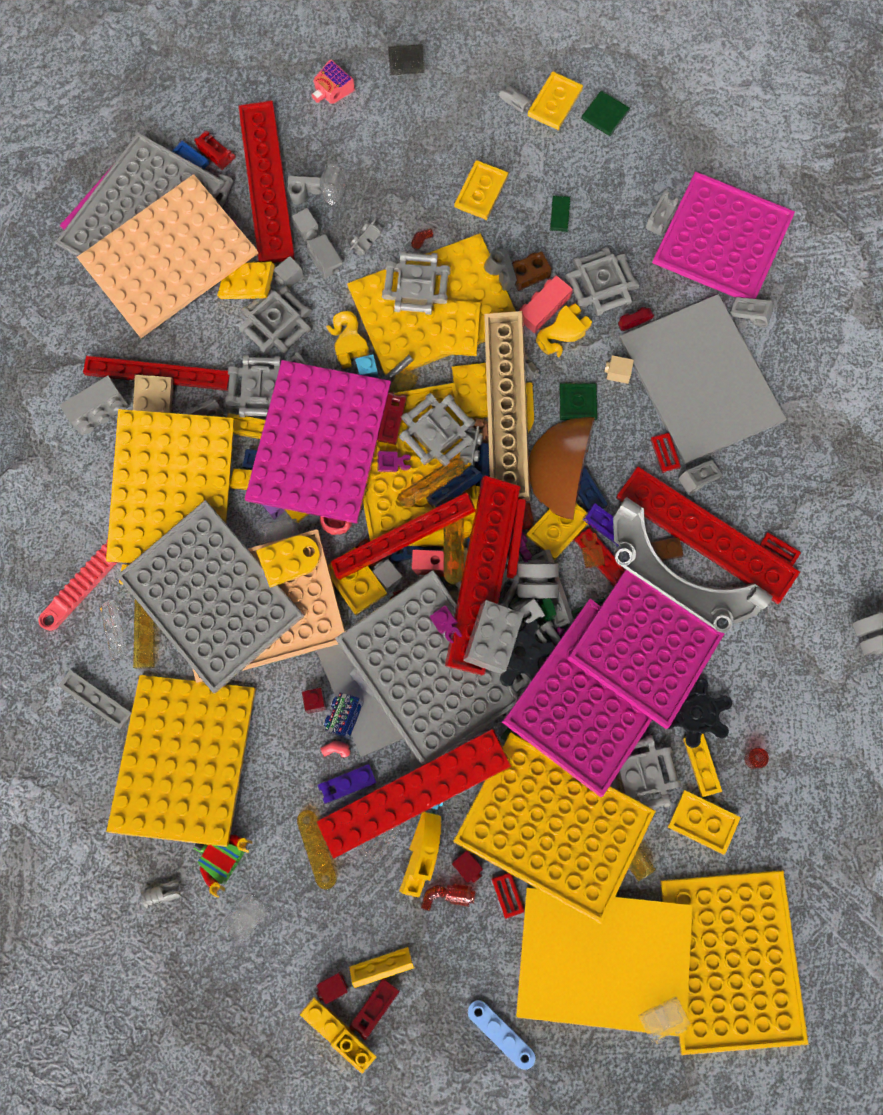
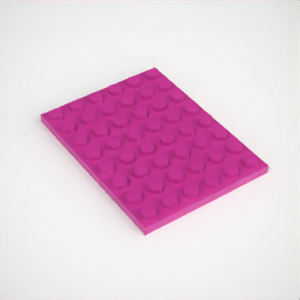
(318, 441)
(576, 716)

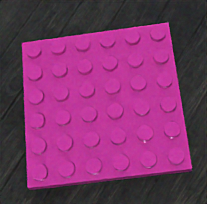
(723, 237)
(646, 648)

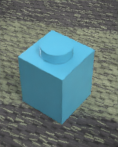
(367, 366)

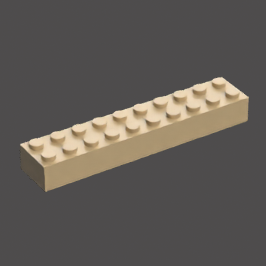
(507, 400)

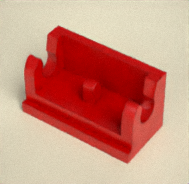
(214, 150)

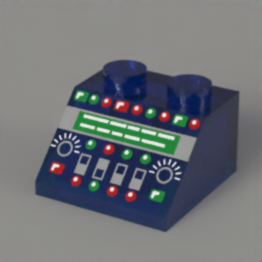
(344, 715)

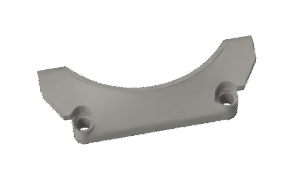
(704, 602)

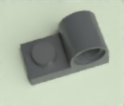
(500, 264)

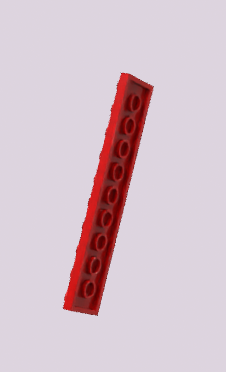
(266, 182)
(709, 535)
(483, 563)
(414, 793)

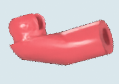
(338, 747)

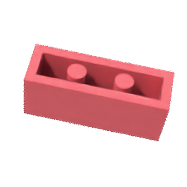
(545, 303)

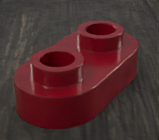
(640, 317)

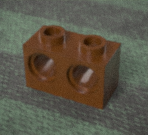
(532, 274)

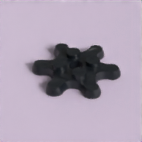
(533, 653)
(710, 709)

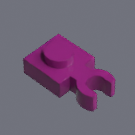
(390, 461)
(524, 552)
(444, 622)

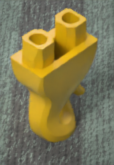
(565, 328)
(349, 342)

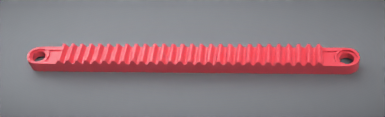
(77, 589)

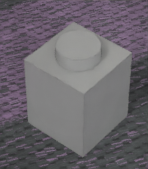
(305, 224)
(288, 273)
(387, 575)

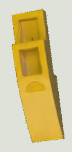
(424, 855)
(338, 1034)

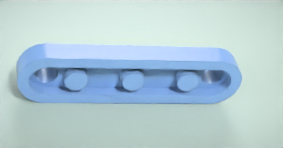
(501, 1034)

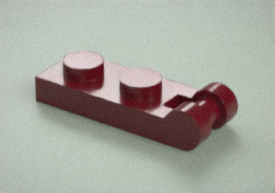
(392, 418)
(375, 1008)

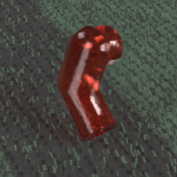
(420, 237)
(432, 894)

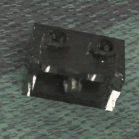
(406, 59)

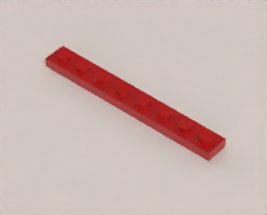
(181, 375)
(403, 536)

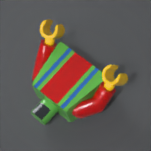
(219, 861)

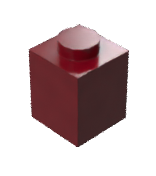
(314, 700)
(468, 867)
(332, 988)

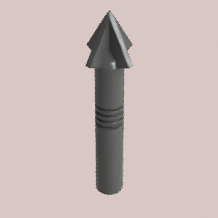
(396, 370)

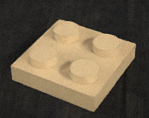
(153, 393)

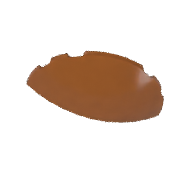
(558, 465)

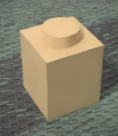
(619, 369)

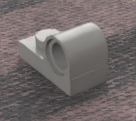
(304, 185)
(754, 309)
(697, 477)

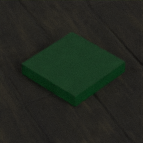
(605, 113)
(577, 400)

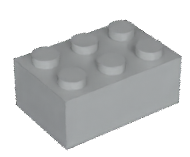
(94, 406)
(493, 637)

